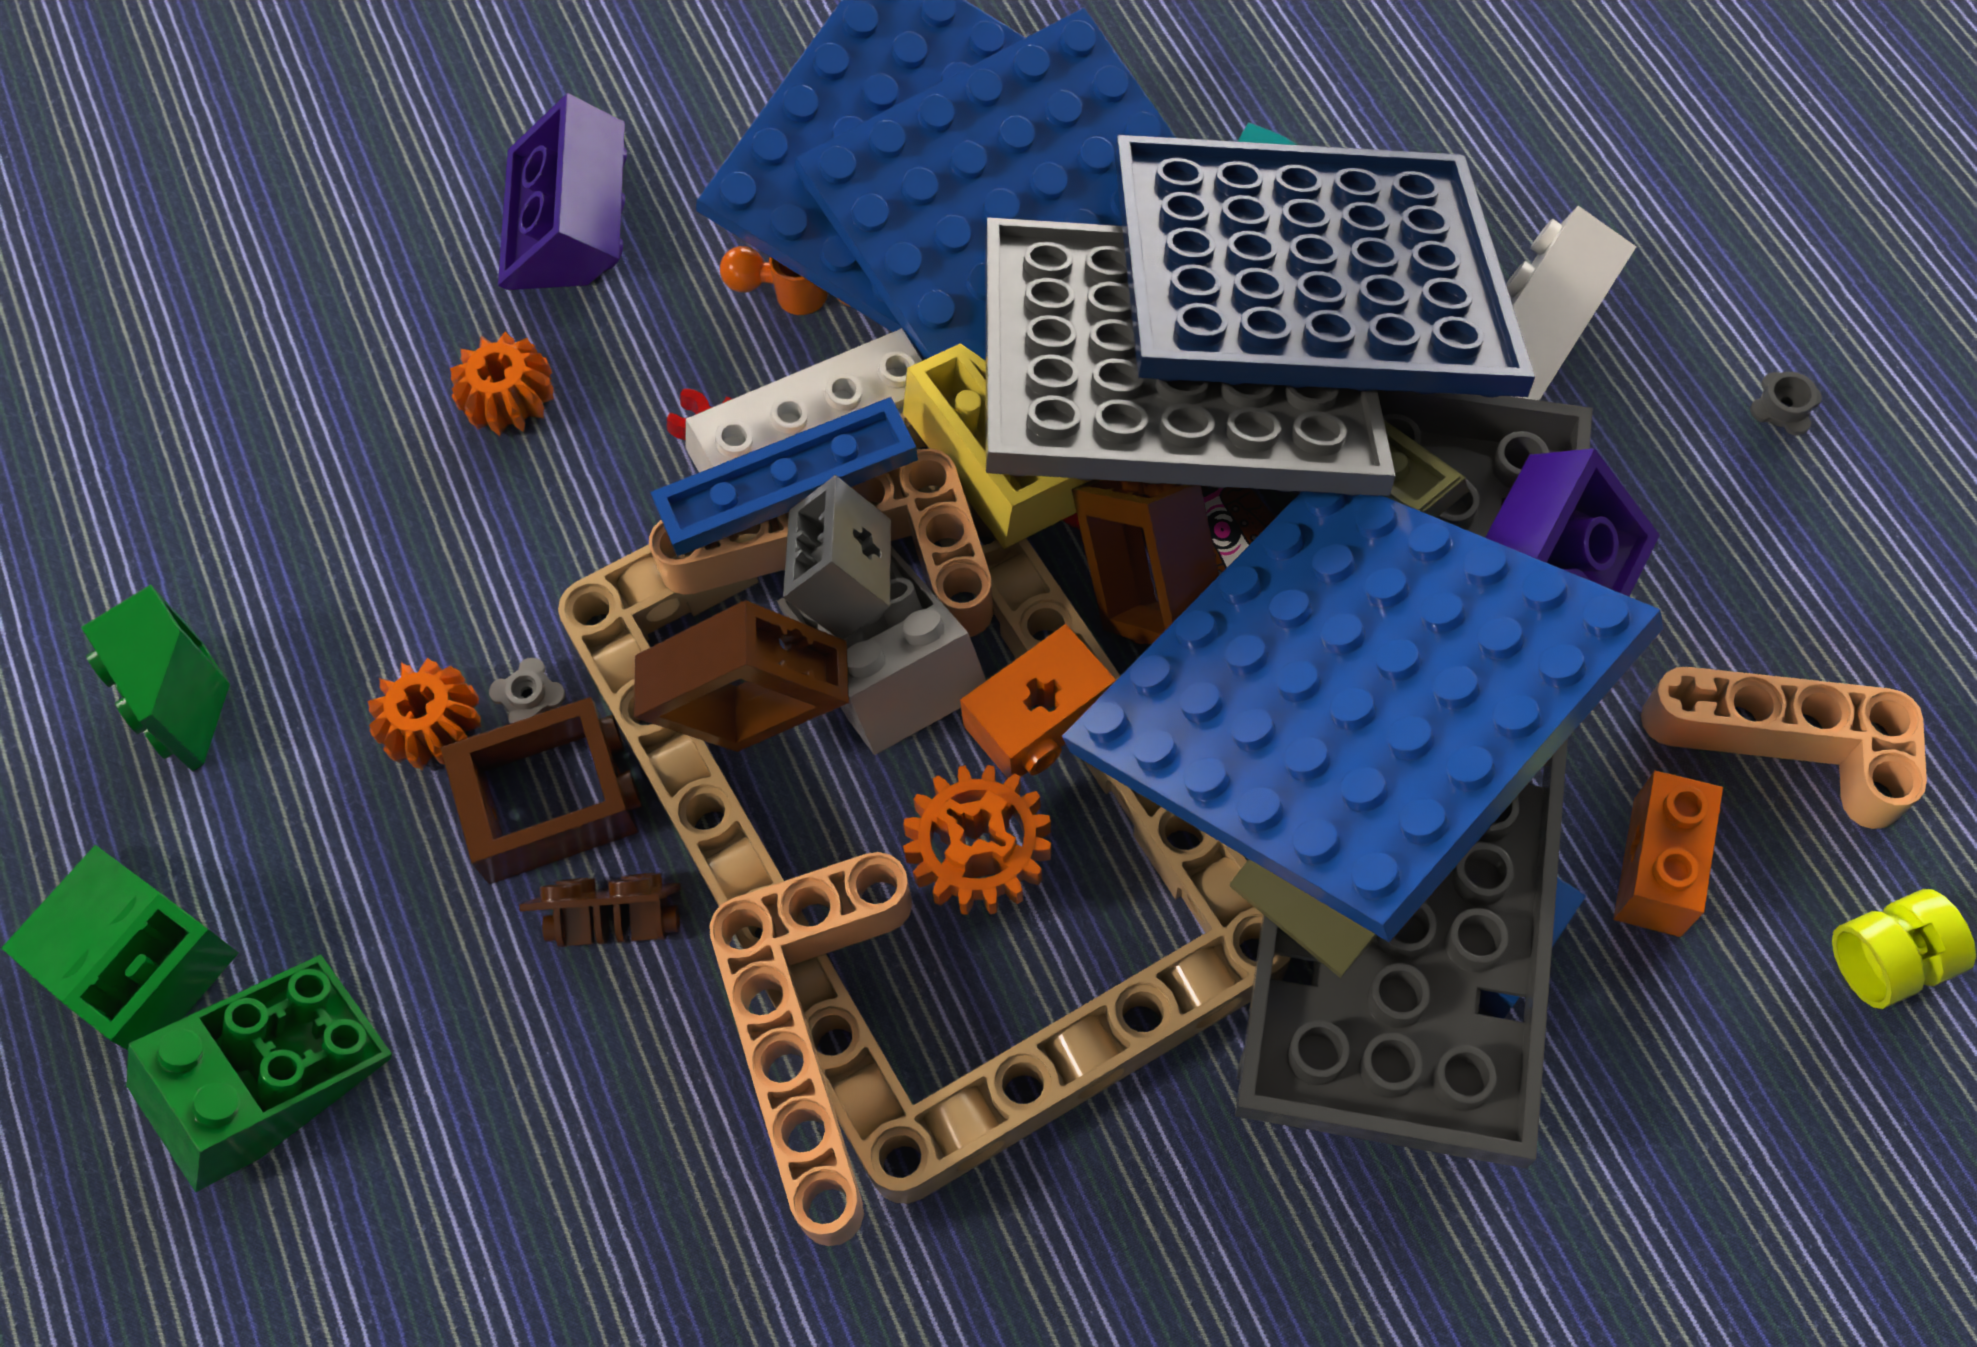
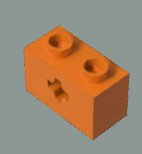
(1050, 674)
(1668, 854)

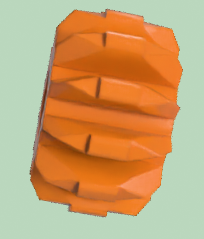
(502, 383)
(400, 713)

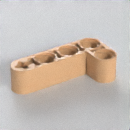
(1699, 712)

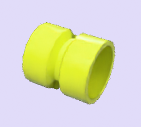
(1903, 948)

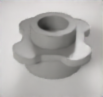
(532, 676)

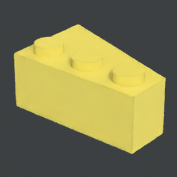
(949, 413)

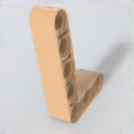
(911, 512)
(786, 1028)

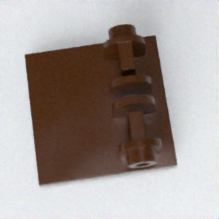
(573, 905)

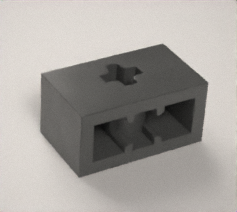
(838, 559)

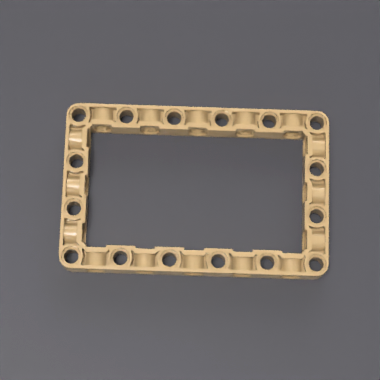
(1069, 1057)

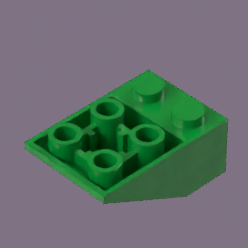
(118, 950)
(252, 1069)

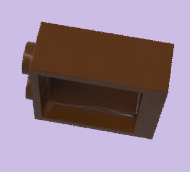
(1117, 560)
(688, 677)
(505, 856)

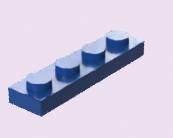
(782, 475)

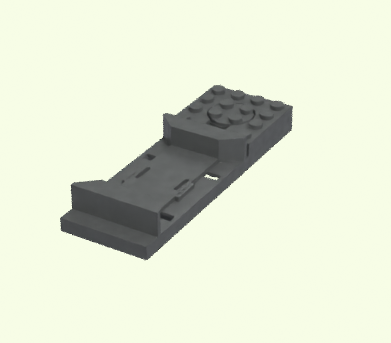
(1400, 1036)

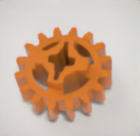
(971, 810)

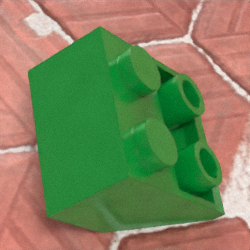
(161, 672)

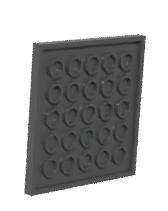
(1072, 400)

